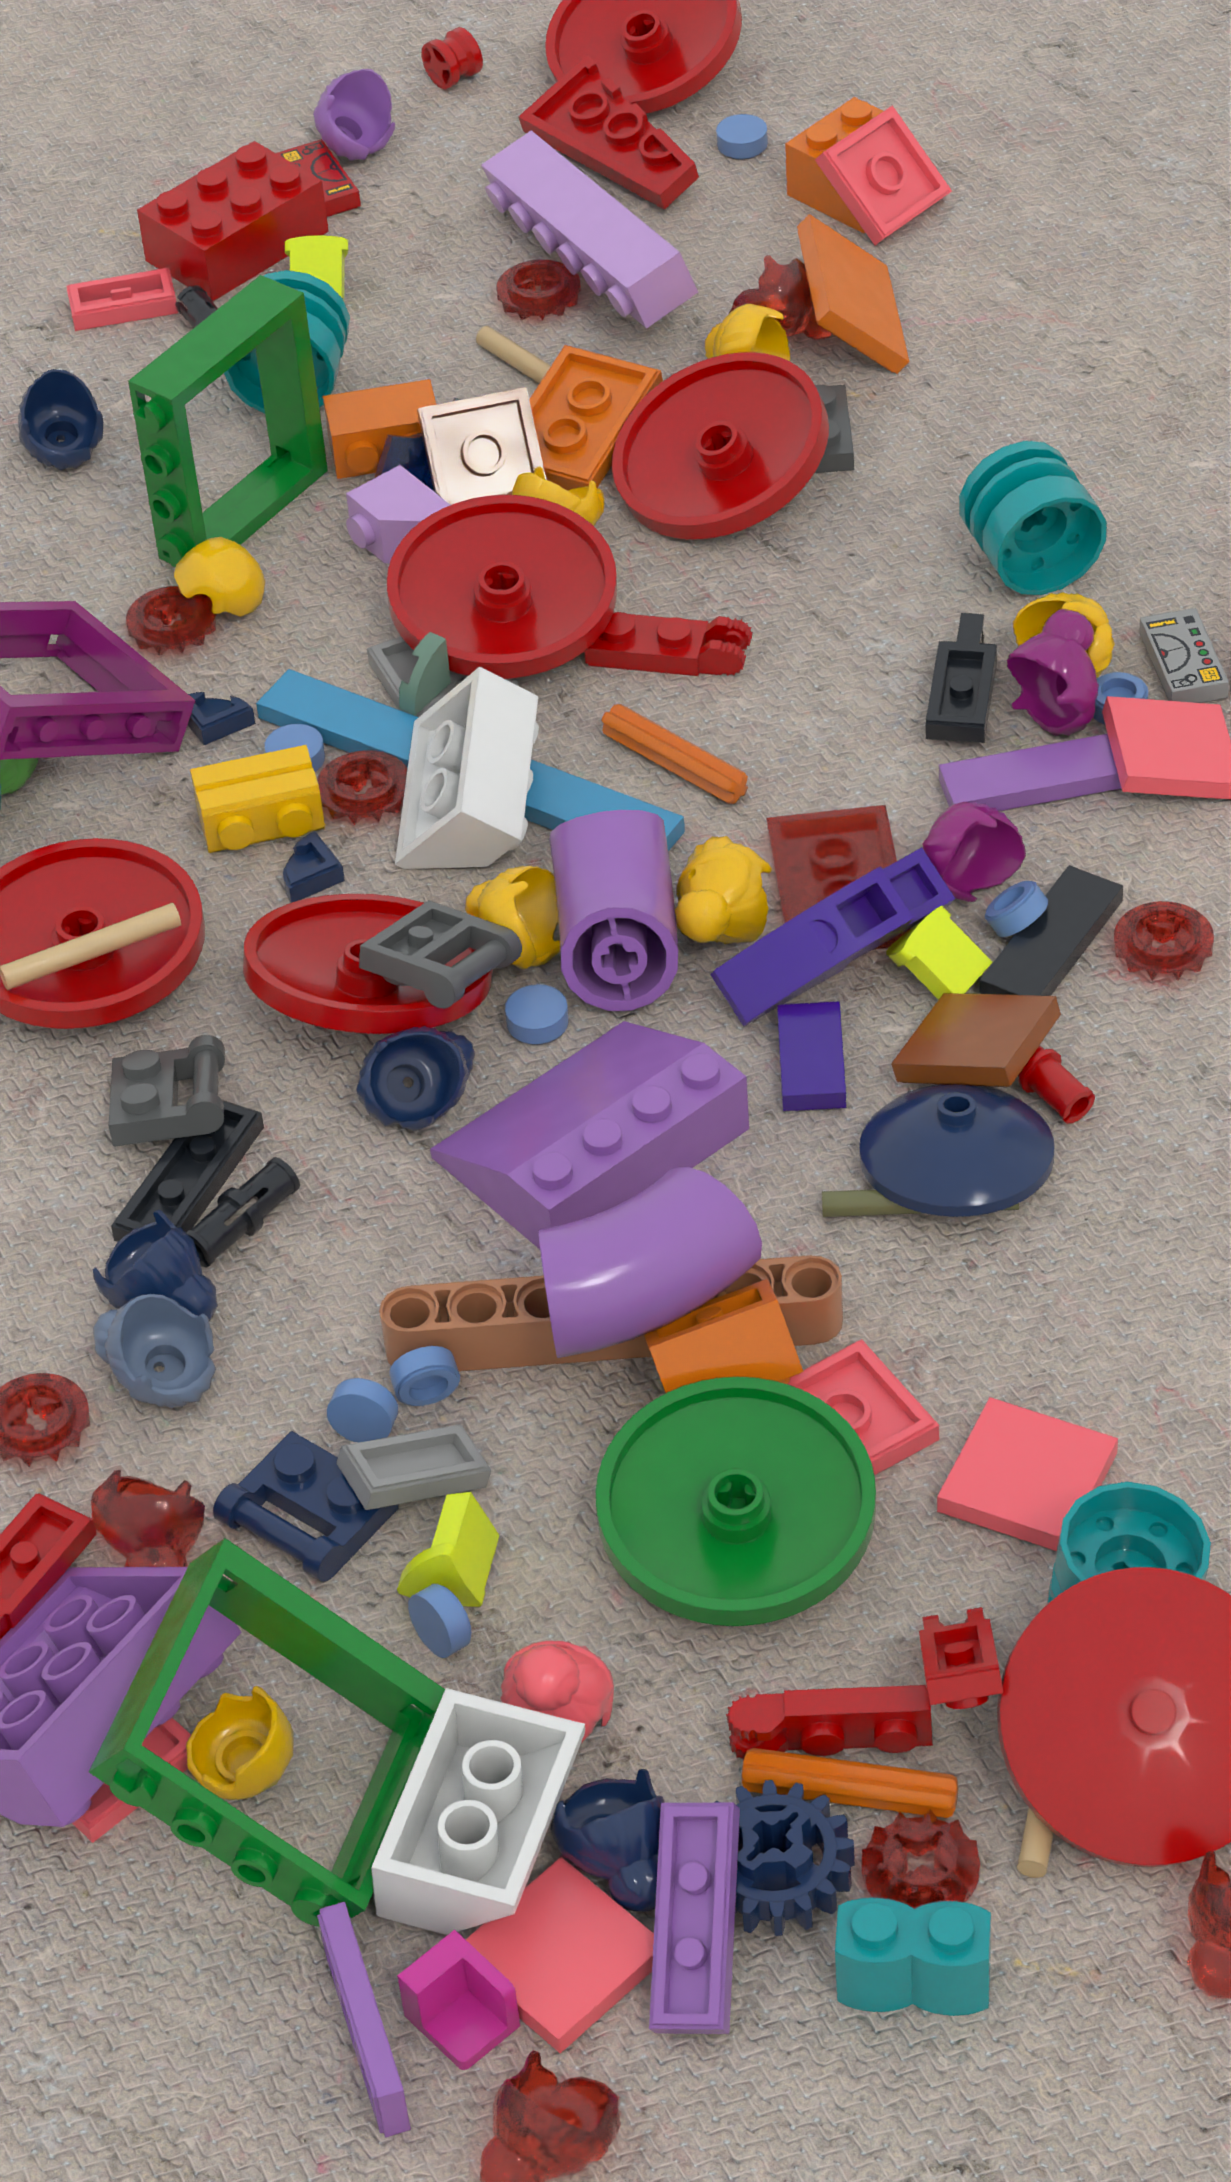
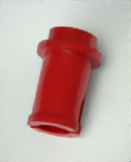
(1056, 1085)

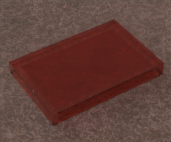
(826, 852)

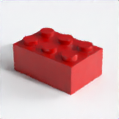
(232, 219)

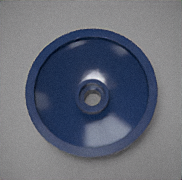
(956, 1150)

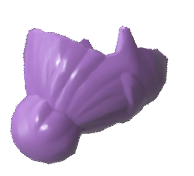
(355, 114)

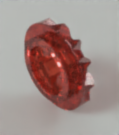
(518, 283)
(158, 608)
(349, 774)
(1162, 923)
(54, 1400)
(955, 1861)

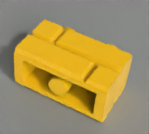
(257, 799)

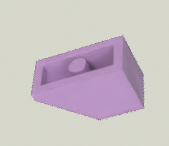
(388, 509)

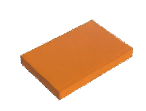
(852, 294)
(582, 412)

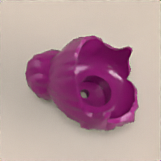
(1057, 674)
(974, 848)

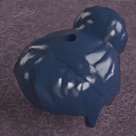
(59, 409)
(434, 1063)
(158, 1262)
(614, 1835)

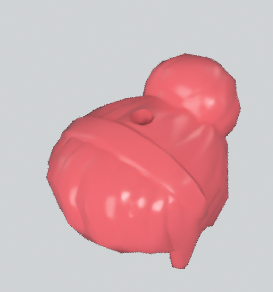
(560, 1682)

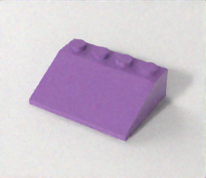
(599, 1128)
(69, 1674)

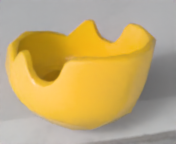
(224, 574)
(241, 1746)

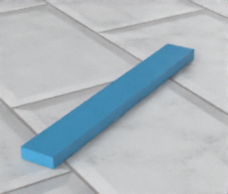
(363, 724)

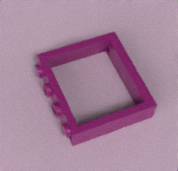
(129, 714)

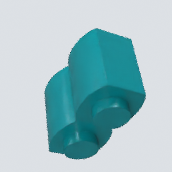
(913, 1956)

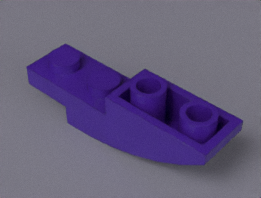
(831, 935)

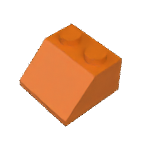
(804, 176)

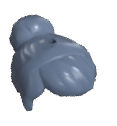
(152, 1334)

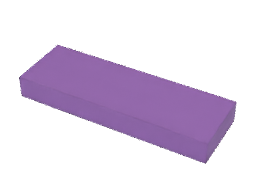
(1032, 774)
(694, 1918)
(363, 2020)

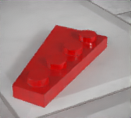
(602, 130)

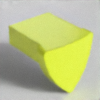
(320, 257)
(940, 954)
(458, 1554)

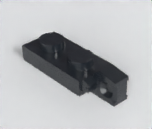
(962, 685)

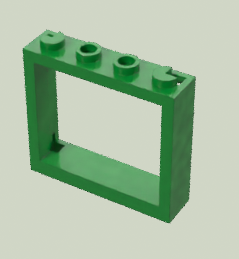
(276, 325)
(323, 1648)

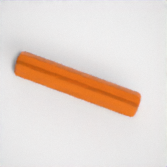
(675, 753)
(853, 1782)

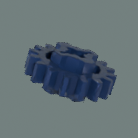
(776, 1857)

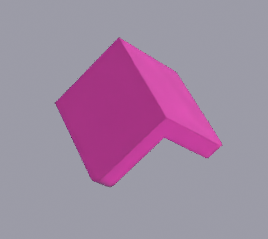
(459, 2000)

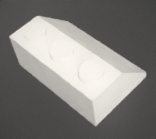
(468, 776)
(473, 1814)

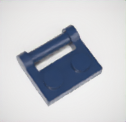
(312, 1489)

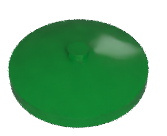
(736, 1501)

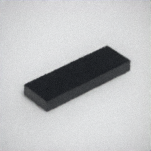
(1050, 946)
(191, 1173)

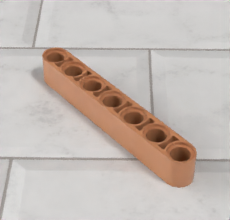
(510, 1323)

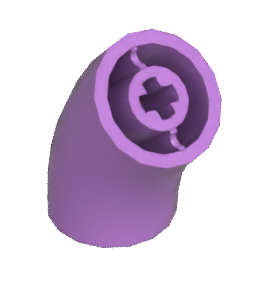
(615, 908)
(645, 1261)

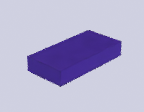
(811, 1056)

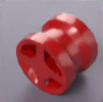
(452, 58)

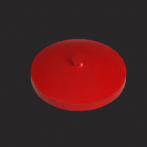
(647, 47)
(720, 445)
(504, 583)
(81, 889)
(308, 967)
(1125, 1716)

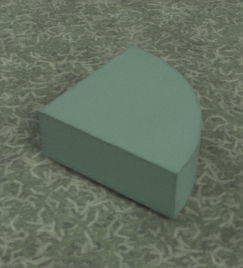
(429, 675)

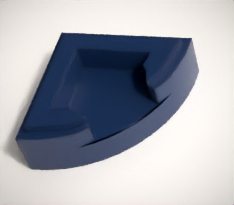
(218, 718)
(311, 868)

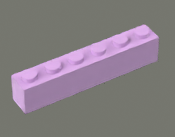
(588, 230)

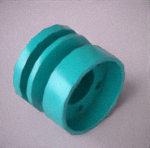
(328, 333)
(1032, 518)
(1128, 1528)

